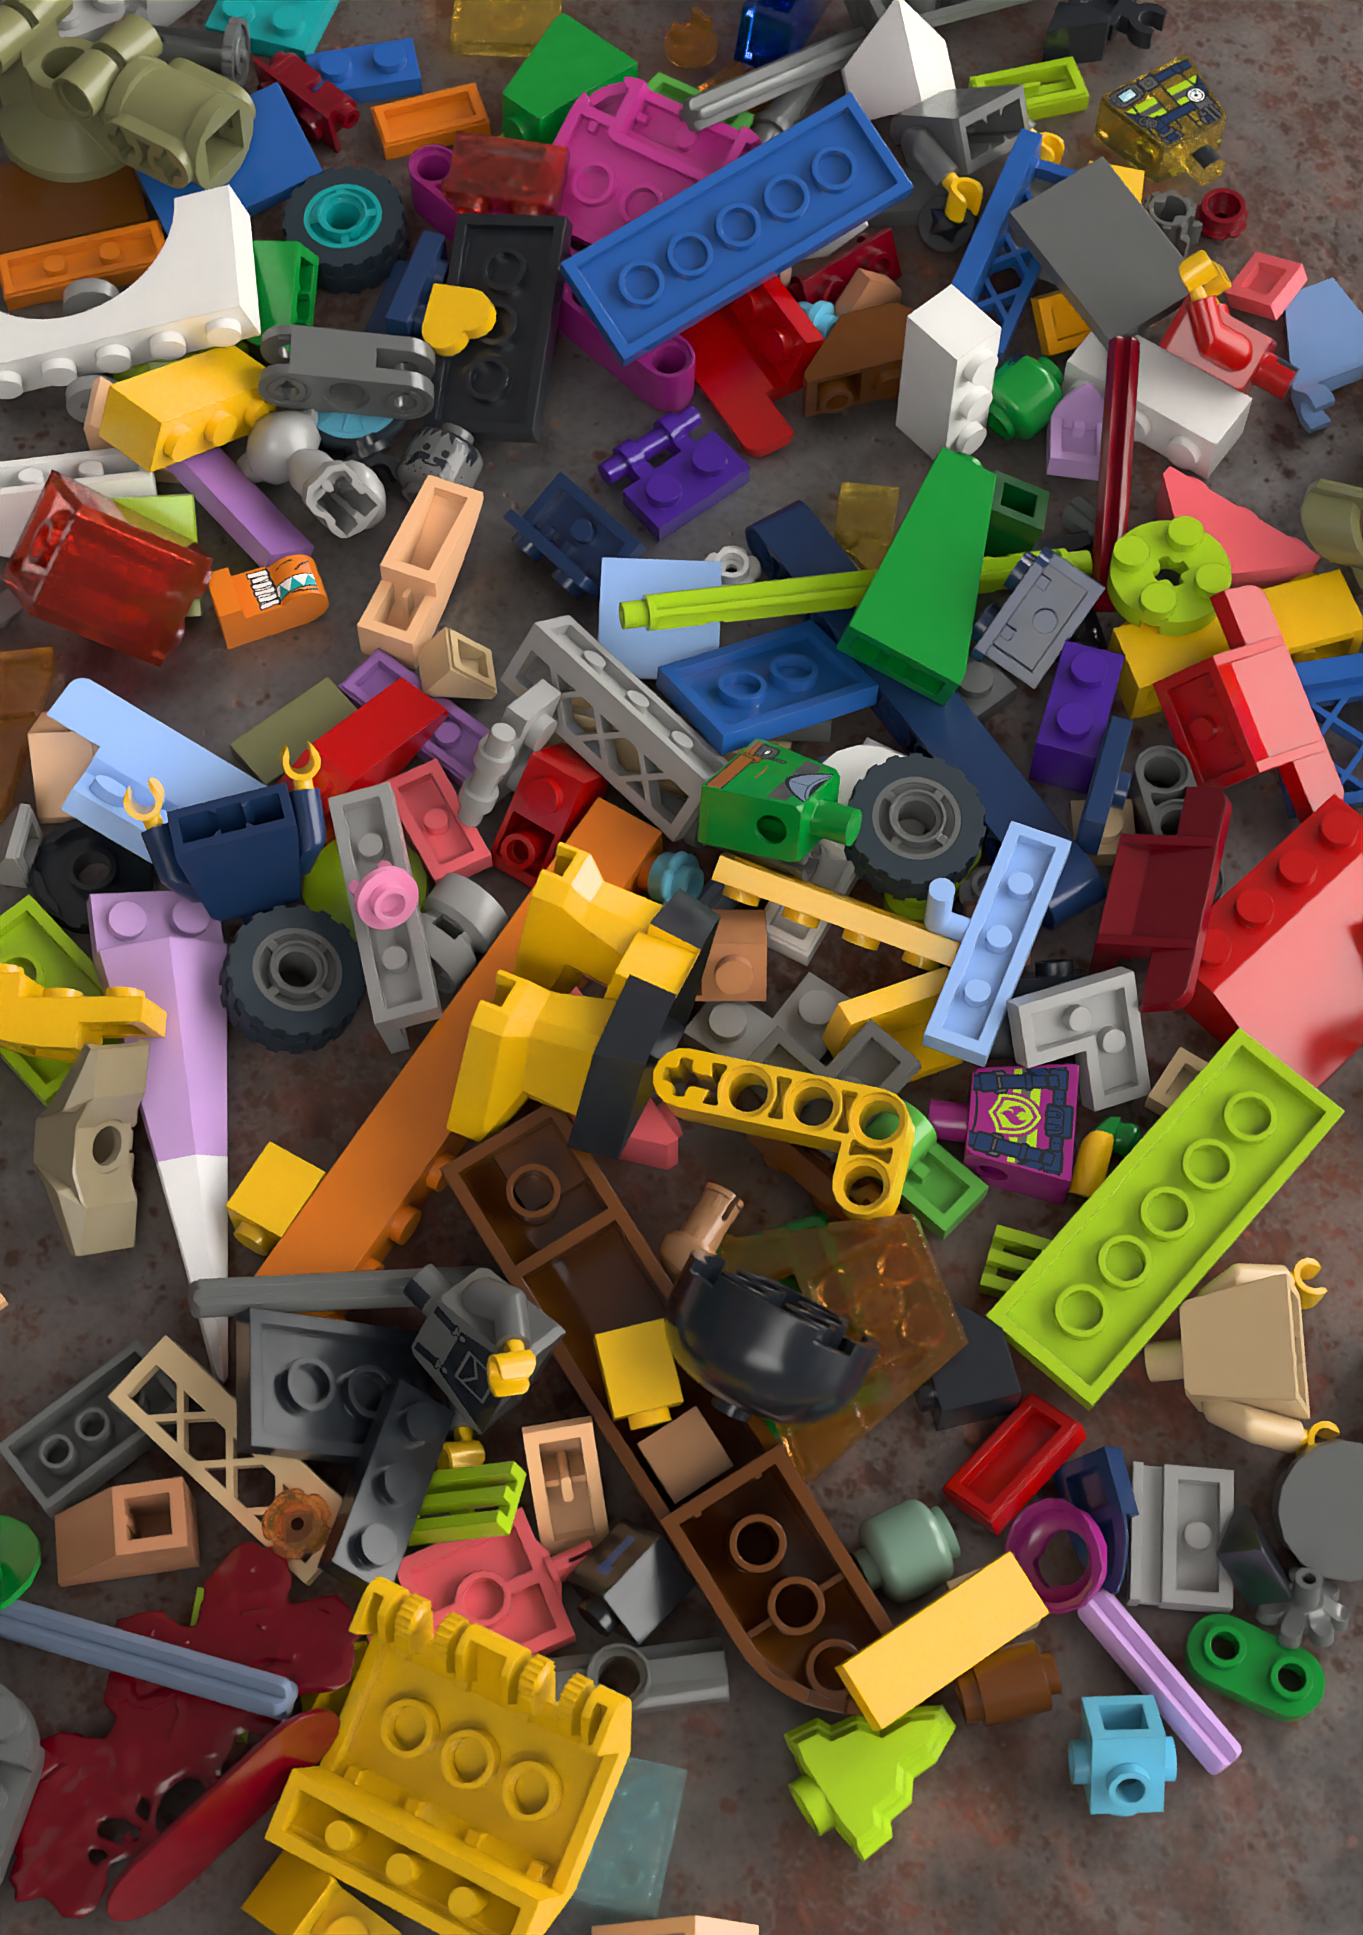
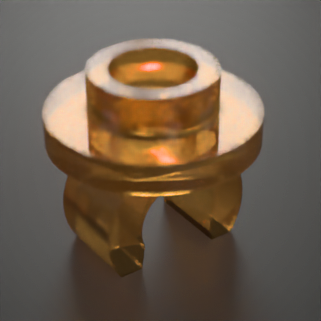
(692, 43)

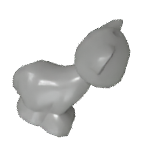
(338, 493)

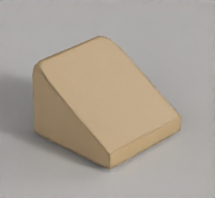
(456, 667)

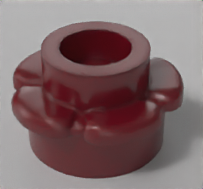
(1222, 214)

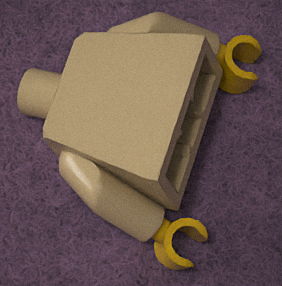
(1247, 1354)

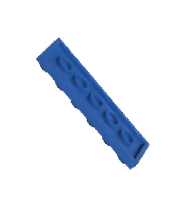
(736, 229)

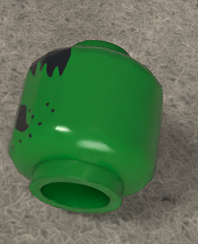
(1024, 396)

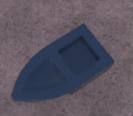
(1101, 1488)

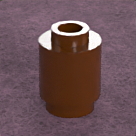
(1008, 1685)

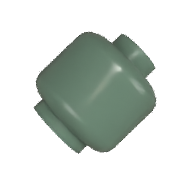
(906, 1550)

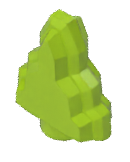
(864, 1776)

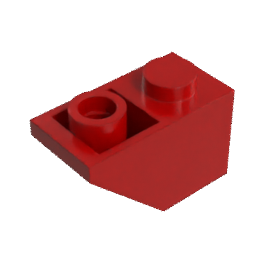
(545, 810)

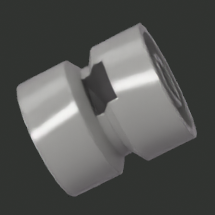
(458, 923)

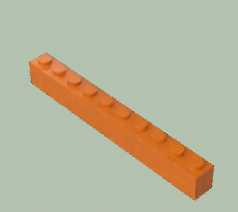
(396, 1155)

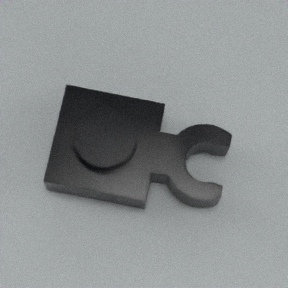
(1129, 18)

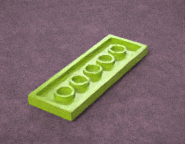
(1163, 1218)

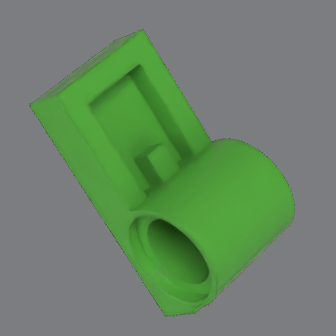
(936, 1183)

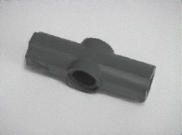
(668, 1674)

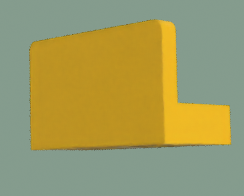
(901, 1012)

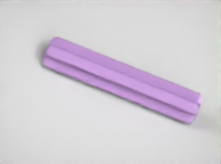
(1158, 1677)

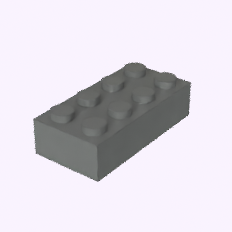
(85, 1435)

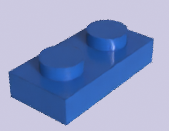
(371, 70)

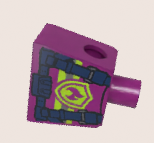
(1015, 1127)

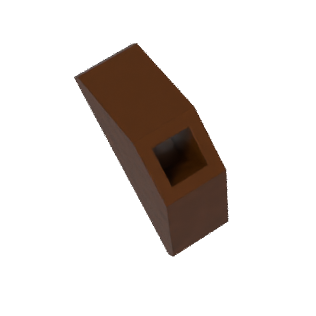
(857, 360)

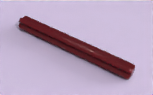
(1115, 458)

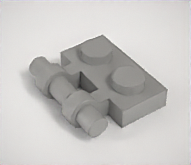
(506, 750)

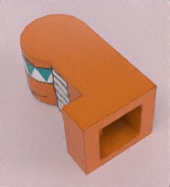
(267, 599)

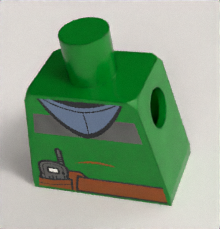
(774, 804)

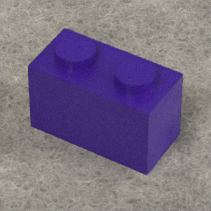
(1076, 717)

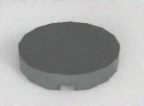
(1321, 1509)

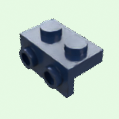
(409, 287)
(573, 535)

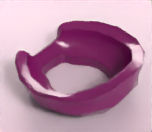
(1029, 1540)

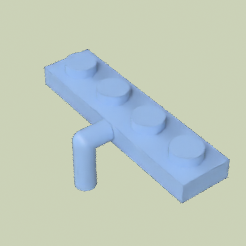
(992, 941)

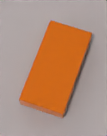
(429, 120)

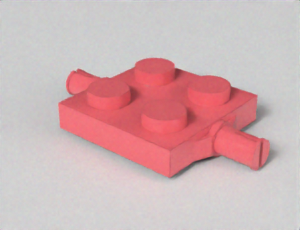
(499, 1584)

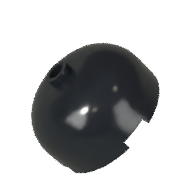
(763, 1345)

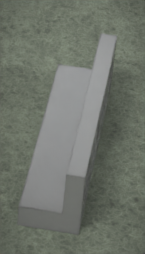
(631, 708)
(393, 959)

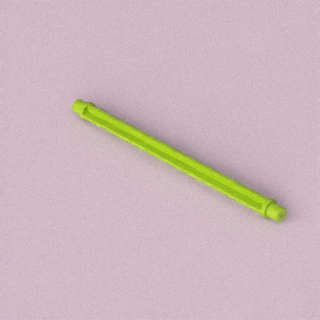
(789, 596)

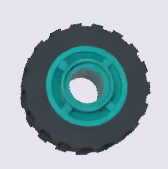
(351, 225)

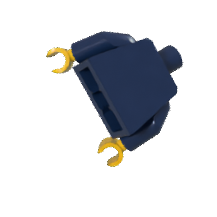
(238, 849)

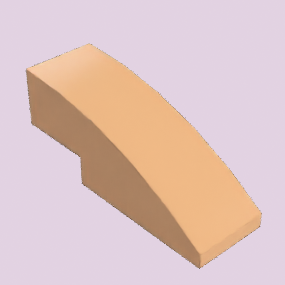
(420, 571)

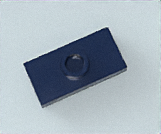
(1107, 785)

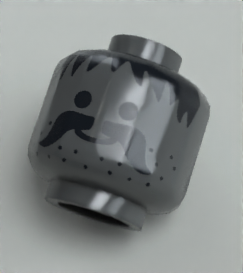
(439, 453)

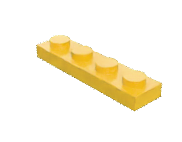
(810, 903)

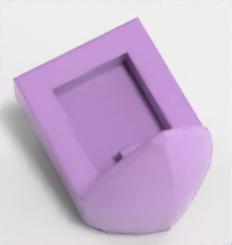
(1076, 434)

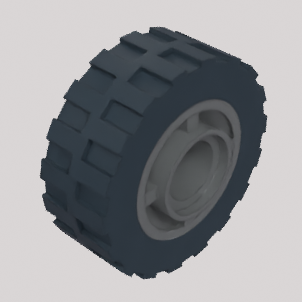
(927, 793)
(283, 1014)

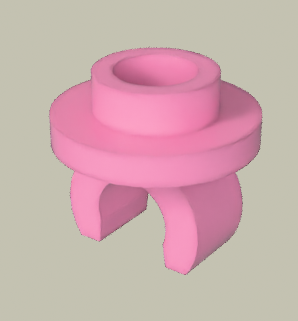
(385, 896)

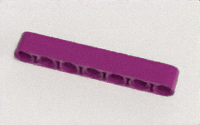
(659, 377)

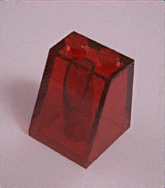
(106, 571)

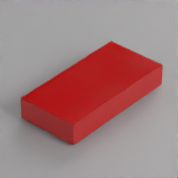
(1014, 1463)

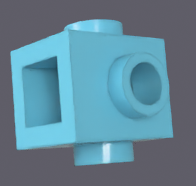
(1122, 1755)

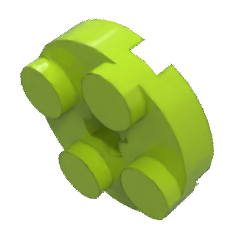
(1173, 546)

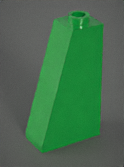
(926, 587)

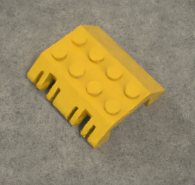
(457, 1774)

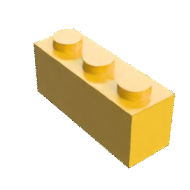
(184, 407)

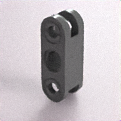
(347, 372)

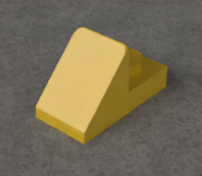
(308, 1901)

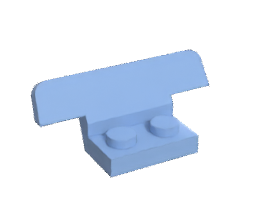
(129, 754)

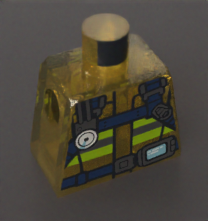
(1165, 123)

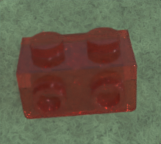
(505, 175)

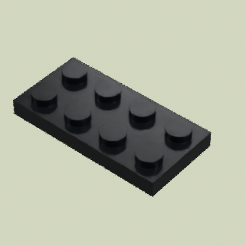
(503, 378)

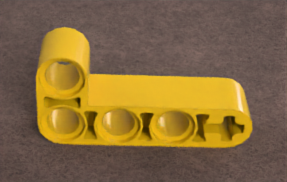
(781, 1112)

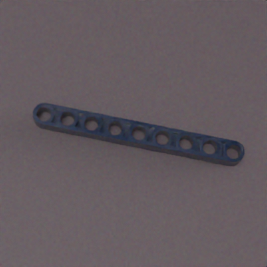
(798, 545)

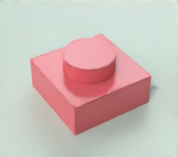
(1266, 285)

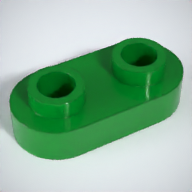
(1254, 1670)

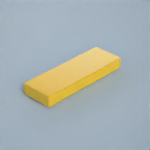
(941, 1641)

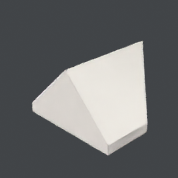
(898, 64)

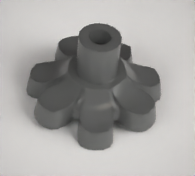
(1310, 1611)

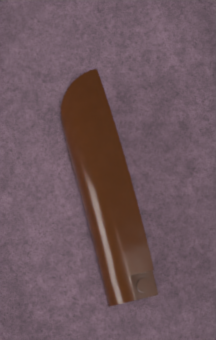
(744, 1536)

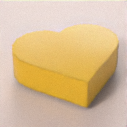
(455, 317)

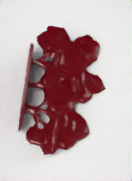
(176, 1736)

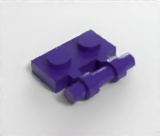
(683, 485)

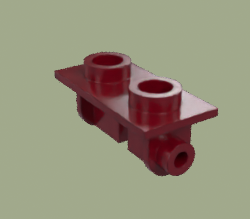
(318, 113)
(828, 281)

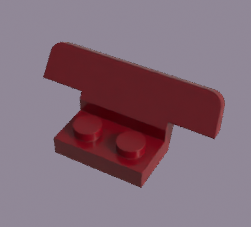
(1164, 900)

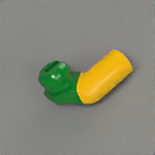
(1096, 1150)

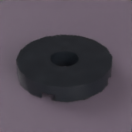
(63, 858)

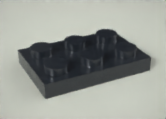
(315, 1382)

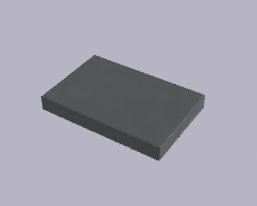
(1102, 251)

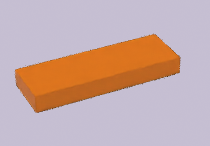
(44, 271)

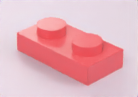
(430, 822)

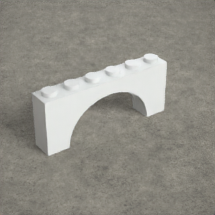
(187, 301)

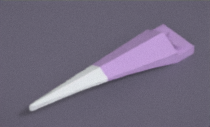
(176, 958)

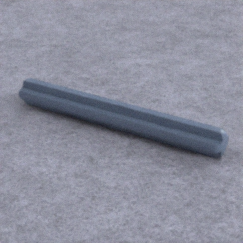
(149, 1659)

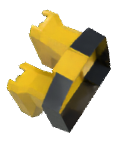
(577, 1049)

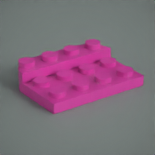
(635, 155)

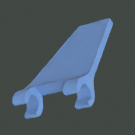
(1326, 345)

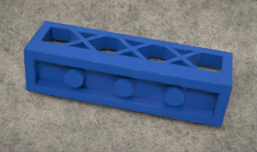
(993, 234)

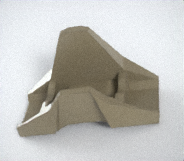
(86, 1145)

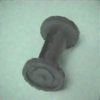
(218, 52)

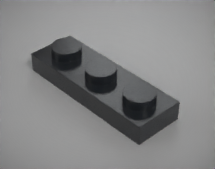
(386, 1487)

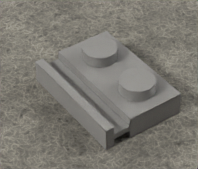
(1178, 1537)

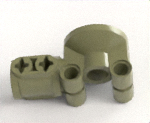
(108, 104)

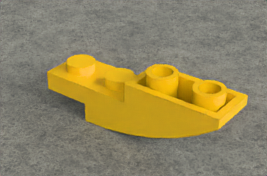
(61, 1020)

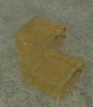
(866, 521)

